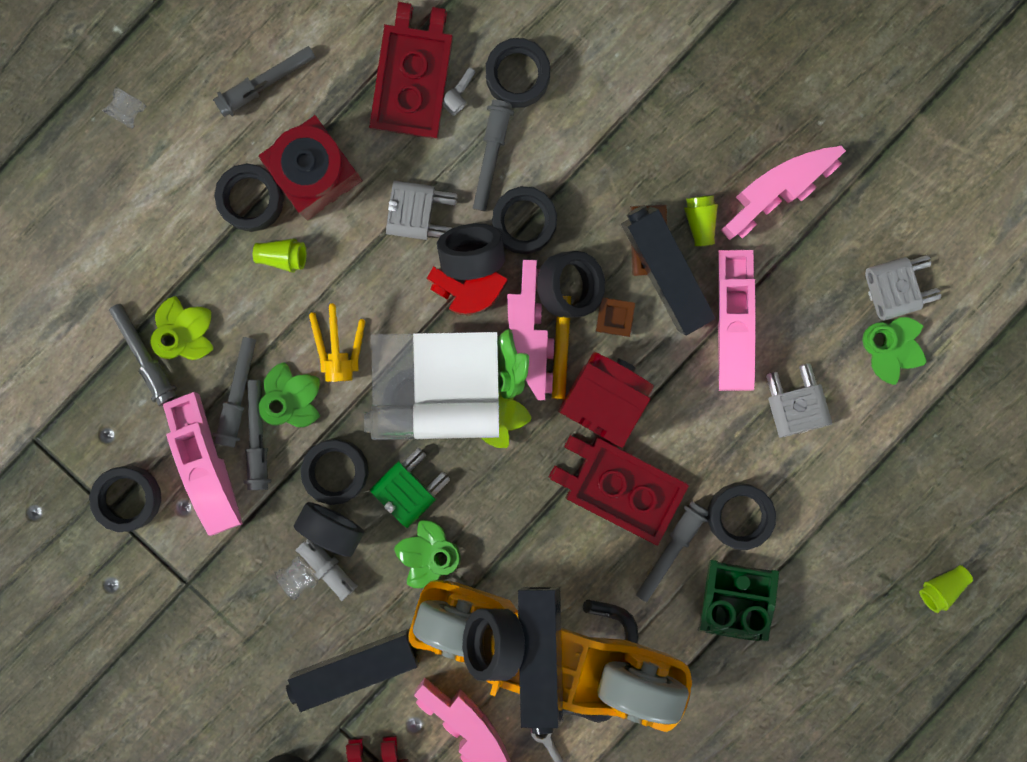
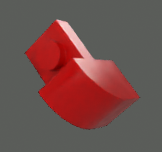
(472, 296)

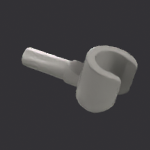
(453, 101)
(549, 744)

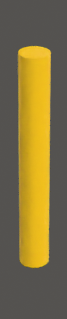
(561, 355)

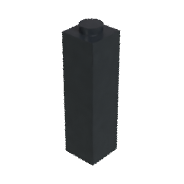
(667, 269)
(542, 660)
(352, 671)

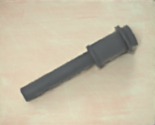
(248, 90)
(494, 136)
(150, 370)
(232, 411)
(256, 455)
(681, 536)

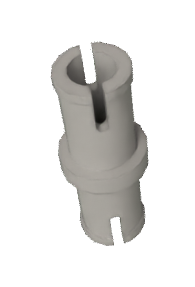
(327, 569)

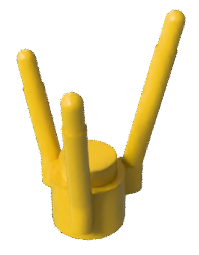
(337, 365)

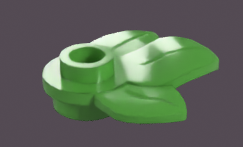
(898, 348)
(511, 366)
(294, 395)
(422, 554)

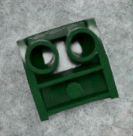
(744, 596)

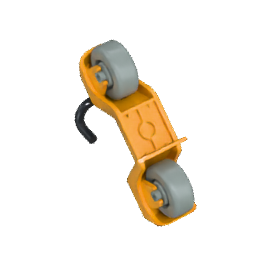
(597, 673)

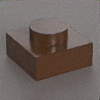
(615, 317)

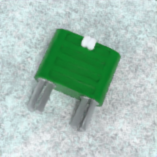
(404, 493)

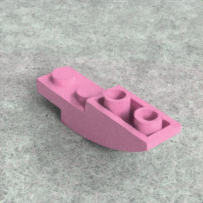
(789, 180)
(522, 316)
(736, 320)
(199, 465)
(463, 718)

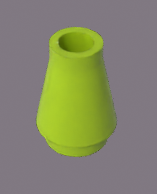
(702, 217)
(281, 254)
(945, 589)

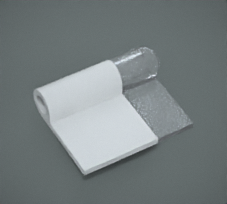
(434, 386)

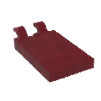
(412, 75)
(621, 489)

